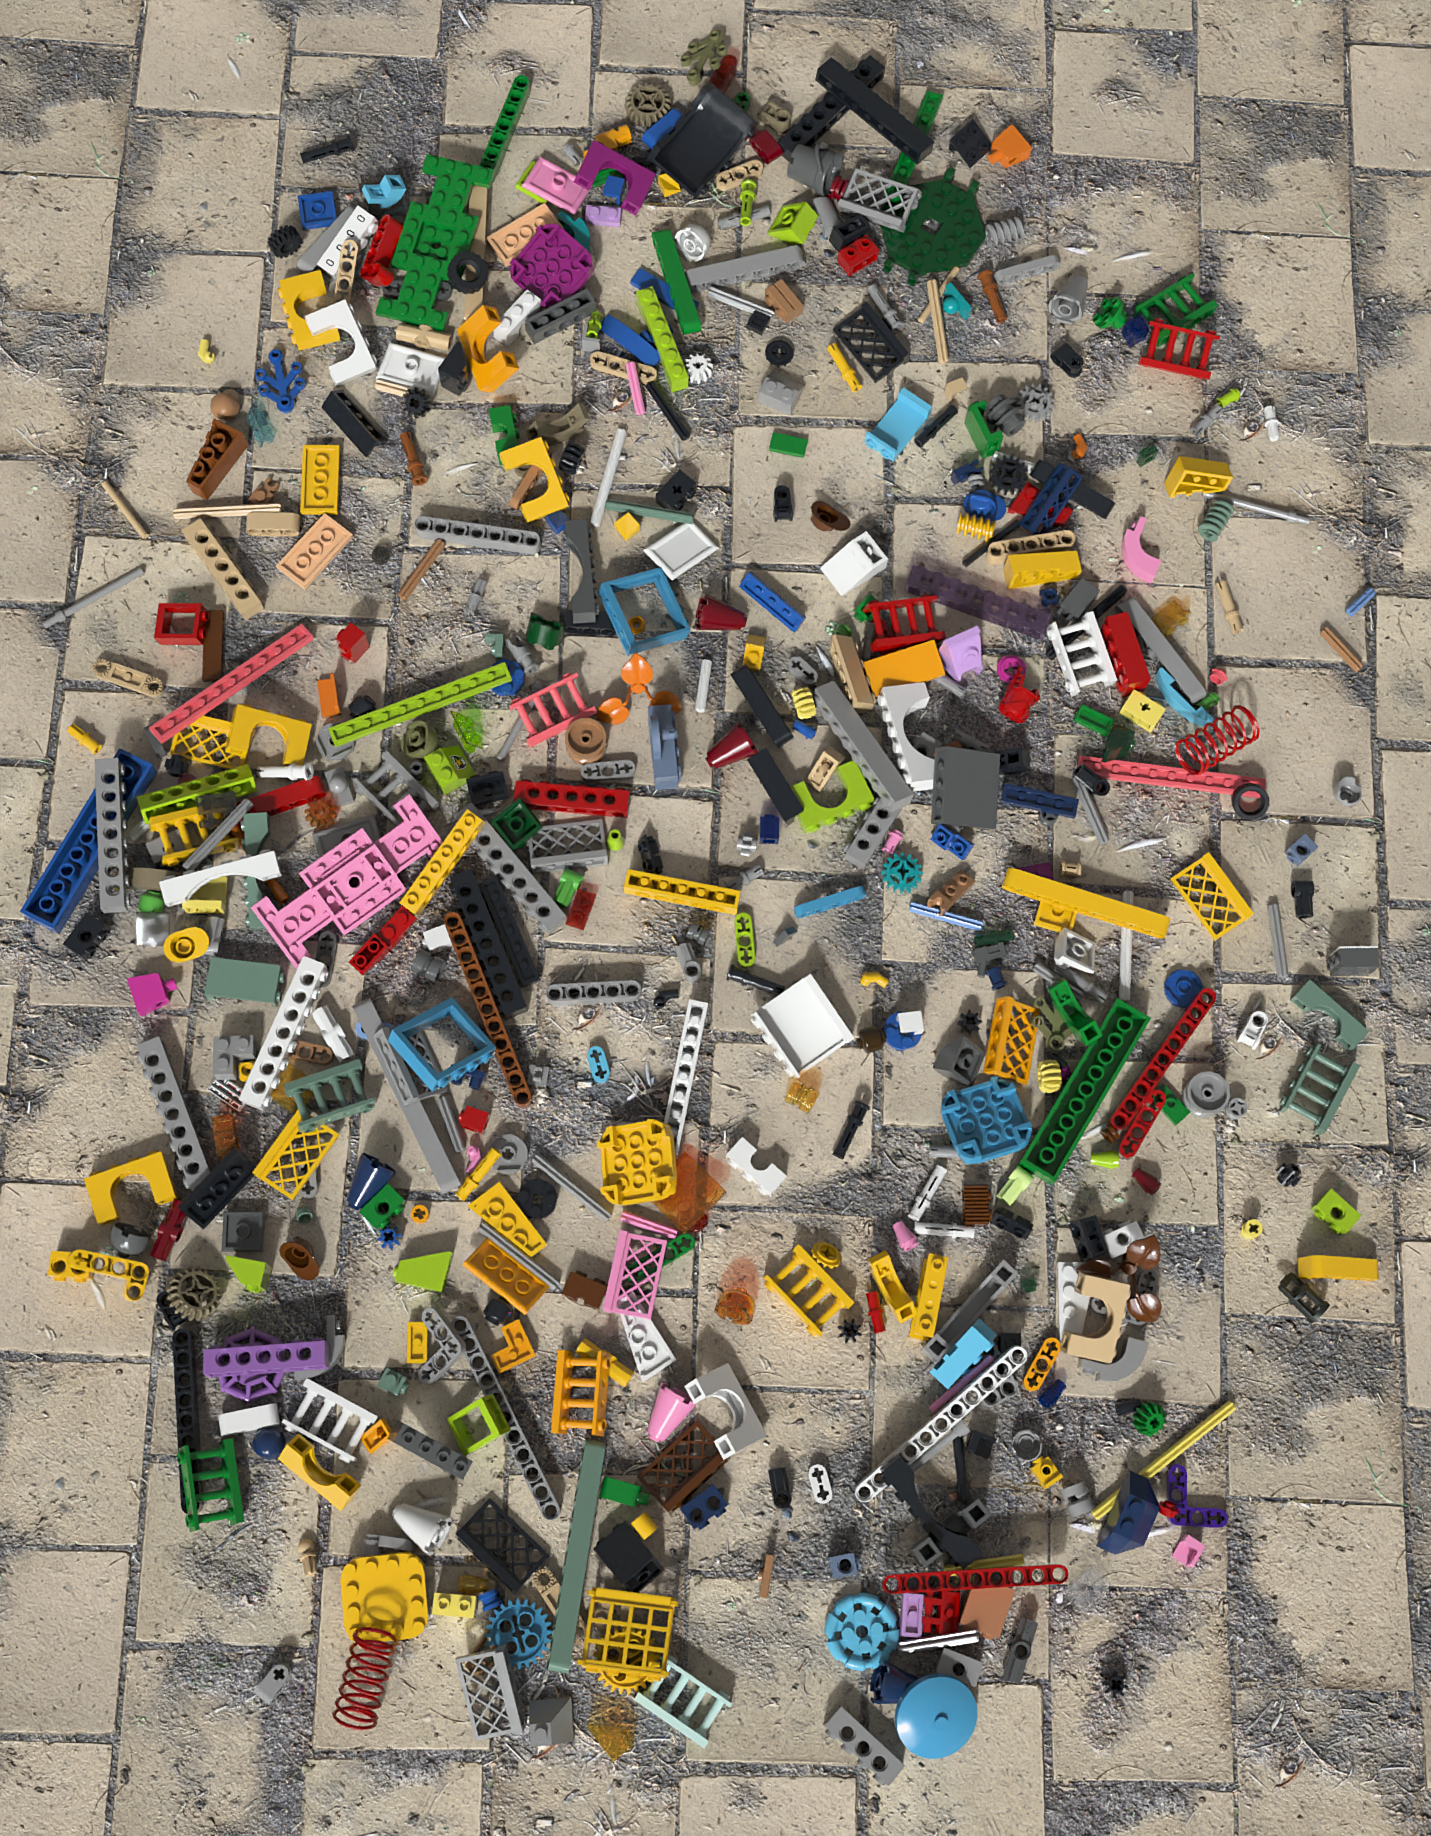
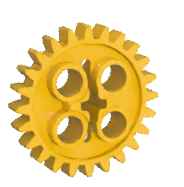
(625, 1682)

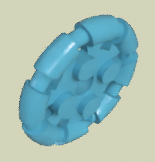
(848, 1631)

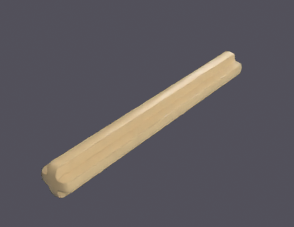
(937, 320)

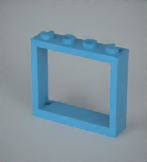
(619, 621)
(421, 1067)

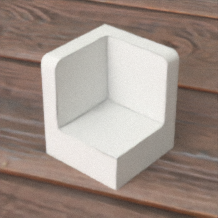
(910, 1022)

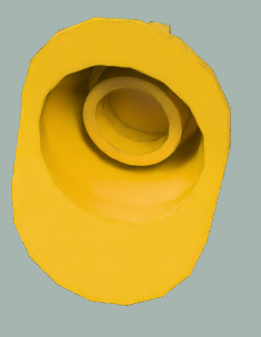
(186, 944)

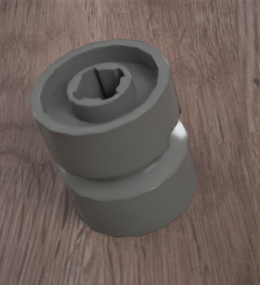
(428, 965)

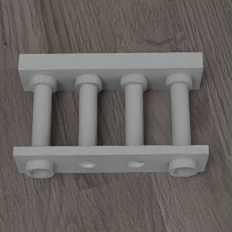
(402, 776)

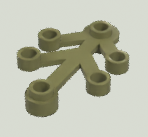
(714, 39)
(1056, 1021)

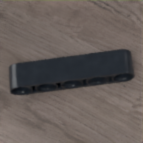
(1082, 495)
(762, 705)

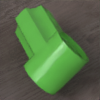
(569, 883)

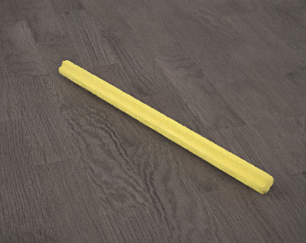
(1171, 1453)

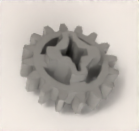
(1035, 402)

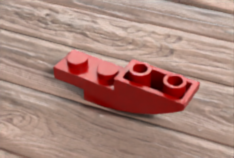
(384, 941)

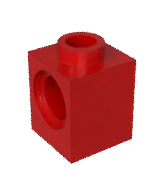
(474, 1119)

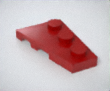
(1026, 499)

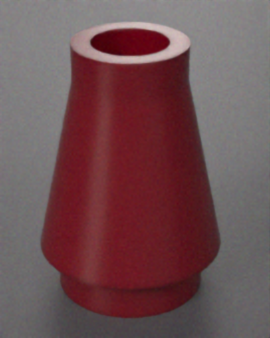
(1148, 1182)

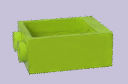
(493, 1418)

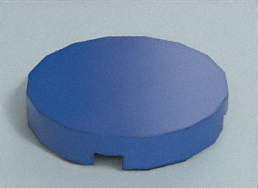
(1181, 987)

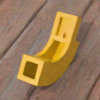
(891, 1288)

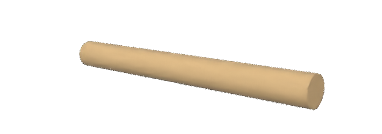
(949, 278)
(125, 510)

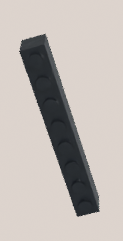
(874, 110)

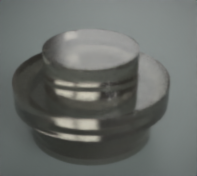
(380, 555)

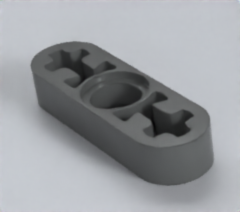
(332, 946)

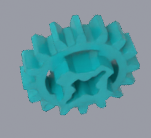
(894, 873)

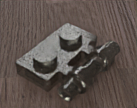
(215, 803)

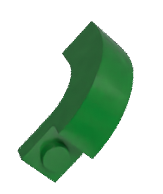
(1072, 1014)

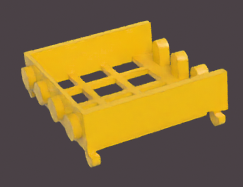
(631, 1599)

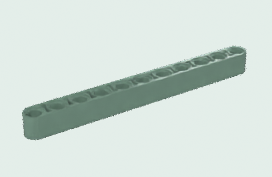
(576, 1556)

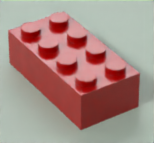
(1125, 654)

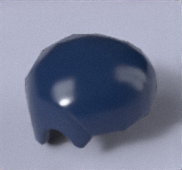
(269, 1443)

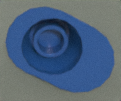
(984, 504)

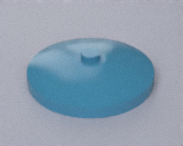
(935, 1716)

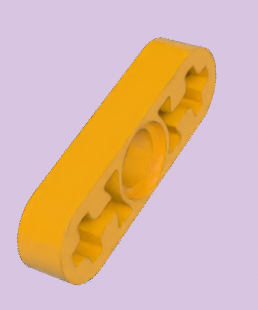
(1039, 1380)

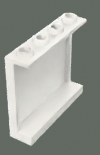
(801, 1026)

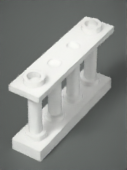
(1094, 641)
(330, 1400)

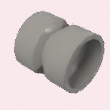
(1080, 1506)

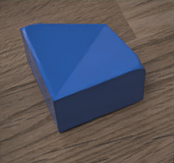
(557, 521)

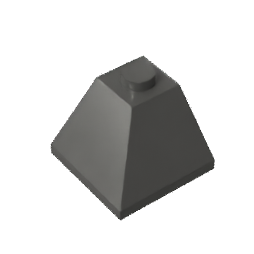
(960, 1061)

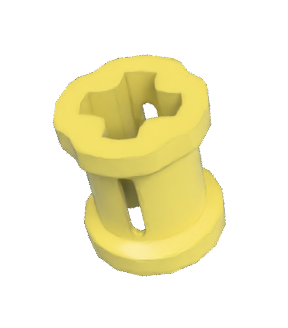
(1258, 1228)

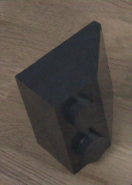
(453, 371)

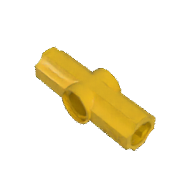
(617, 1371)

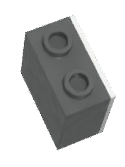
(1353, 961)

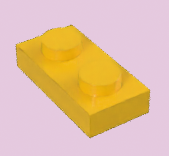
(417, 1343)

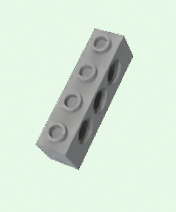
(891, 1766)

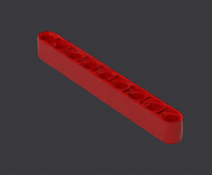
(1168, 1052)
(984, 1574)

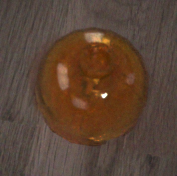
(736, 1305)

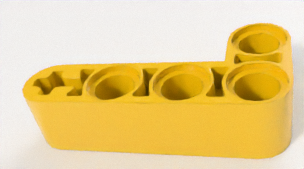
(1337, 1268)
(107, 1269)

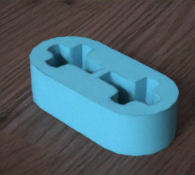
(602, 1062)

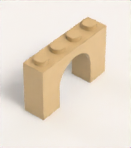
(1102, 1344)

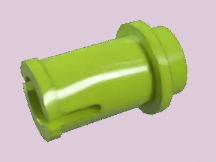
(1232, 395)

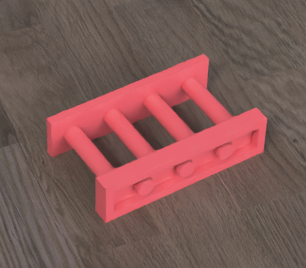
(551, 727)

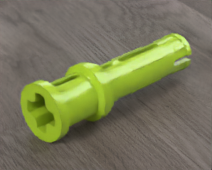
(747, 197)

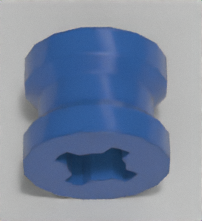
(490, 1600)

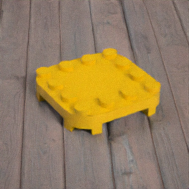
(638, 1162)
(385, 1595)

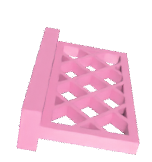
(617, 1274)

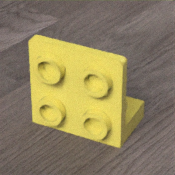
(209, 898)

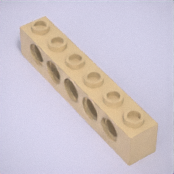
(246, 606)

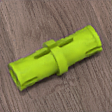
(594, 324)

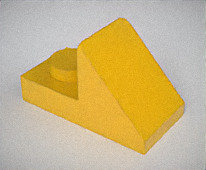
(754, 652)

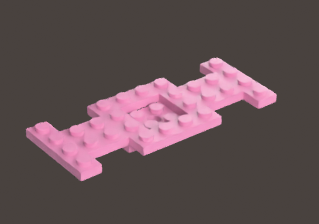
(332, 896)

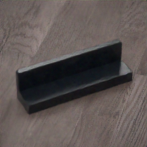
(353, 422)
(776, 785)

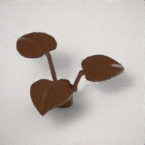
(1139, 1252)

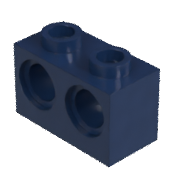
(701, 1502)

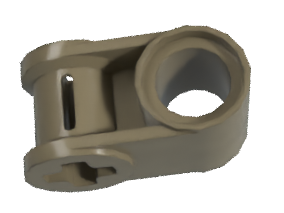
(775, 117)

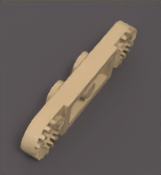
(128, 678)
(550, 1595)

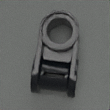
(1068, 360)
(782, 507)
(168, 1312)

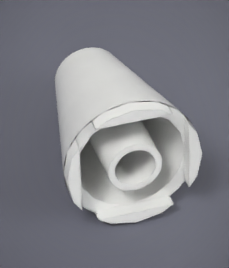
(422, 1526)

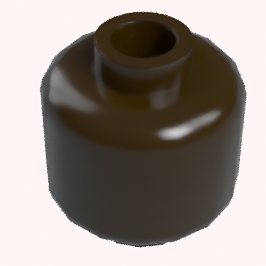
(871, 1039)

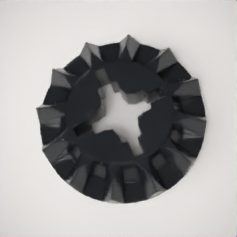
(785, 349)

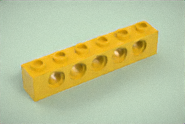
(442, 862)
(681, 892)

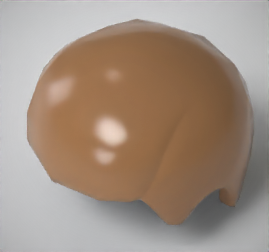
(224, 406)

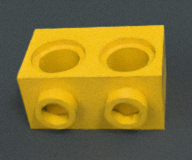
(57, 1257)

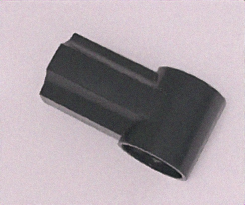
(1090, 780)
(1302, 893)
(779, 1486)

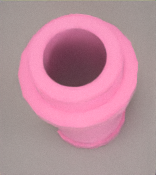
(892, 841)

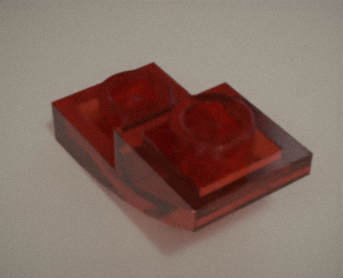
(581, 909)

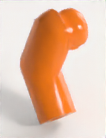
(1081, 447)

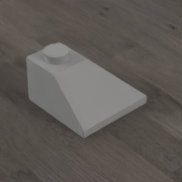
(550, 1721)

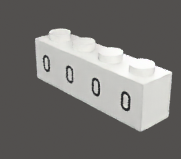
(357, 228)

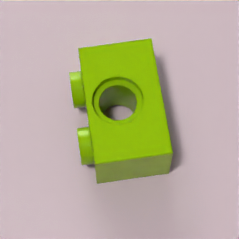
(1347, 1214)

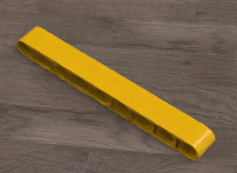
(1086, 903)

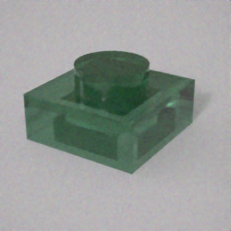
(1147, 455)

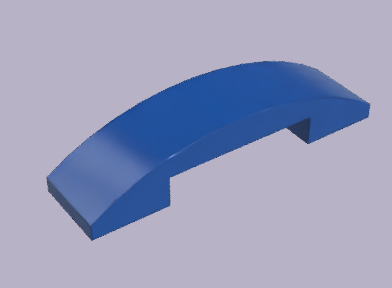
(630, 341)

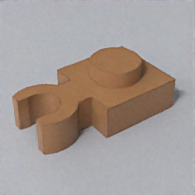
(264, 495)

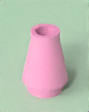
(905, 1237)

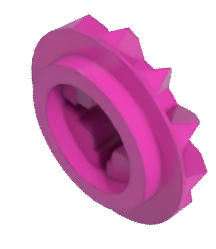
(1003, 666)

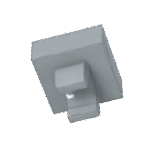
(538, 1076)

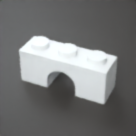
(522, 309)
(767, 1180)

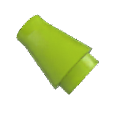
(615, 840)
(1106, 1159)

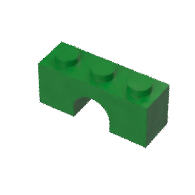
(503, 421)

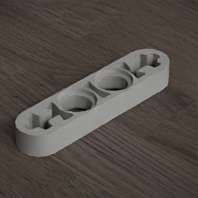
(1027, 270)

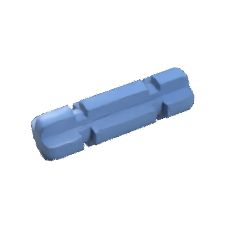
(1360, 602)

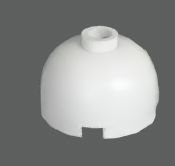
(693, 242)

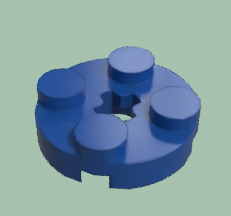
(517, 675)
(895, 1040)

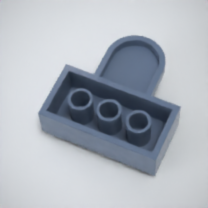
(664, 747)

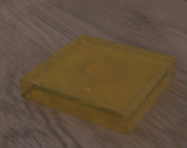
(279, 1097)

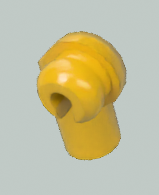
(874, 976)

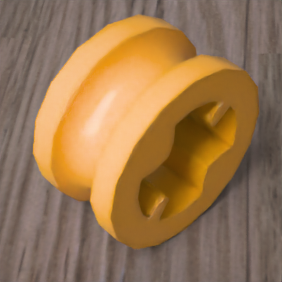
(423, 1209)

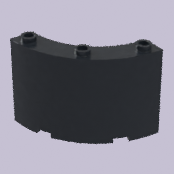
(703, 141)

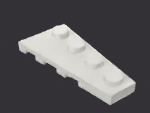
(645, 1341)

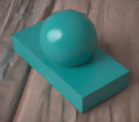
(955, 302)

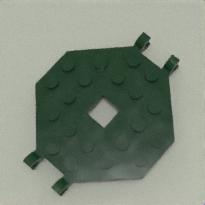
(953, 243)

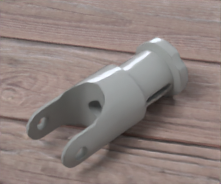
(522, 655)

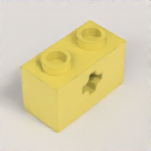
(1146, 719)
(454, 1605)

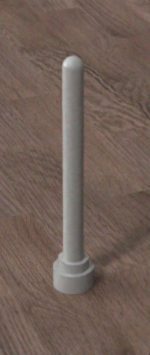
(537, 686)
(958, 1430)

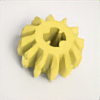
(803, 702)
(1049, 1076)

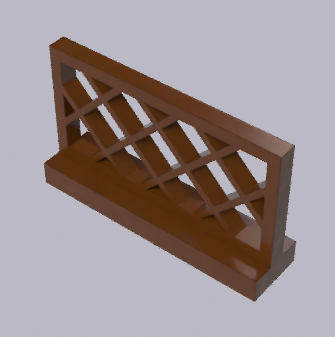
(693, 1482)

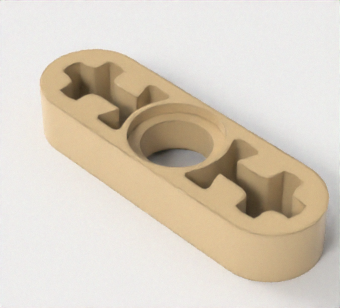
(743, 168)

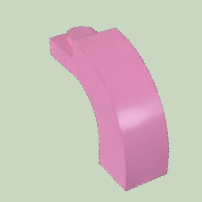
(1135, 558)

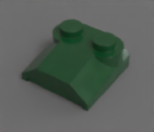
(517, 824)

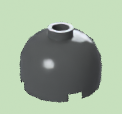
(128, 1240)

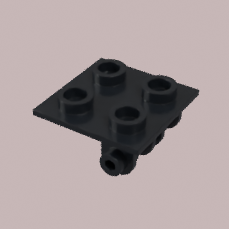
(970, 143)

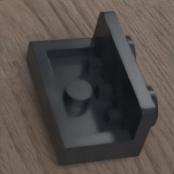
(487, 788)

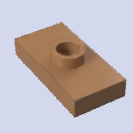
(764, 1576)

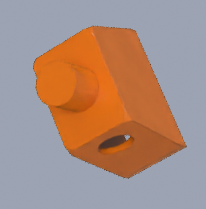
(1009, 148)

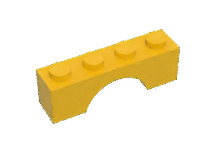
(300, 1458)

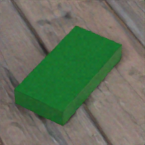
(788, 445)
(1094, 720)

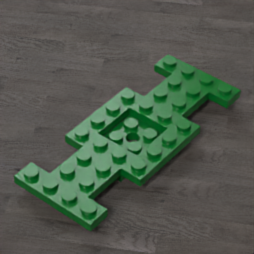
(444, 224)

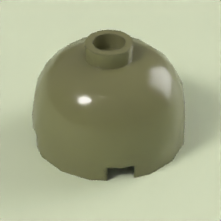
(419, 740)

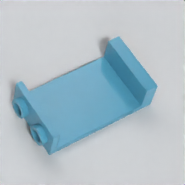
(898, 425)

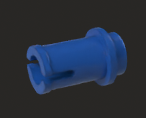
(804, 729)

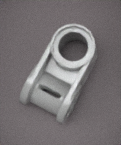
(271, 1684)

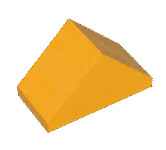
(377, 1436)

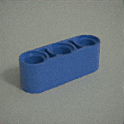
(661, 128)

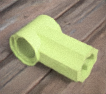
(1017, 1182)

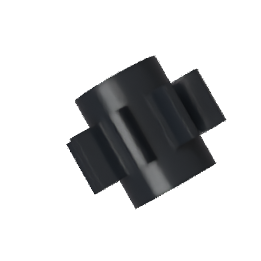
(176, 765)
(969, 1016)
(1288, 1174)
(844, 1333)
(1108, 1684)

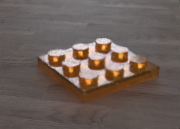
(693, 1197)

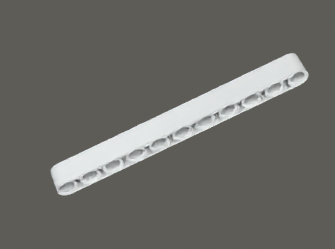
(945, 1412)

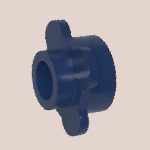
(1052, 592)

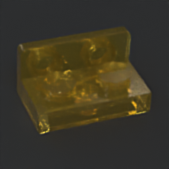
(1170, 618)

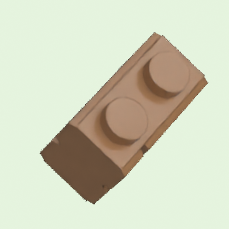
(784, 301)

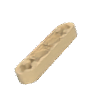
(341, 274)
(621, 371)

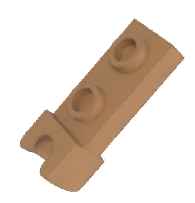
(951, 892)

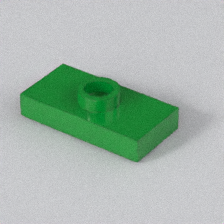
(1173, 1108)

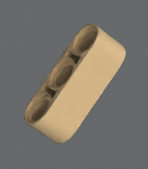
(273, 524)

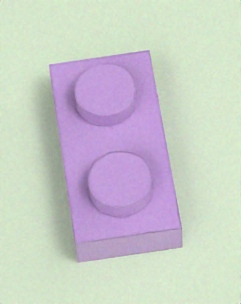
(603, 215)
(911, 1615)

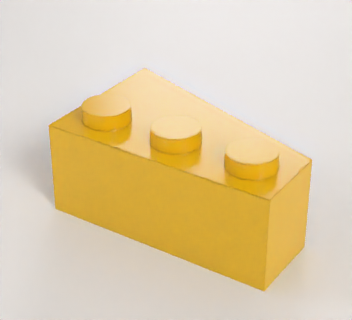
(1197, 475)

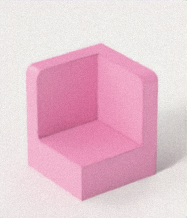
(1188, 1550)

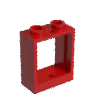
(163, 624)

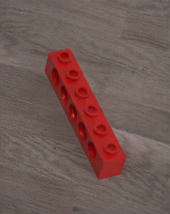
(599, 807)

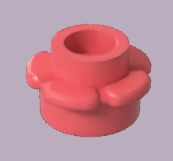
(1218, 676)

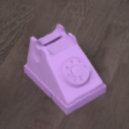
(962, 653)

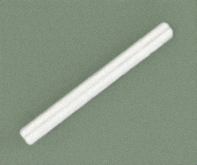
(608, 477)
(1125, 954)

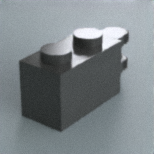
(1077, 602)

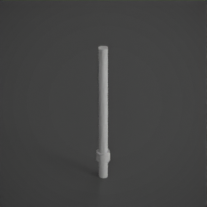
(1289, 516)
(60, 616)

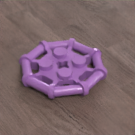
(251, 1380)

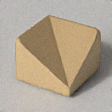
(954, 387)

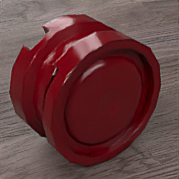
(838, 188)

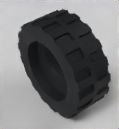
(471, 259)

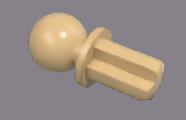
(306, 1548)

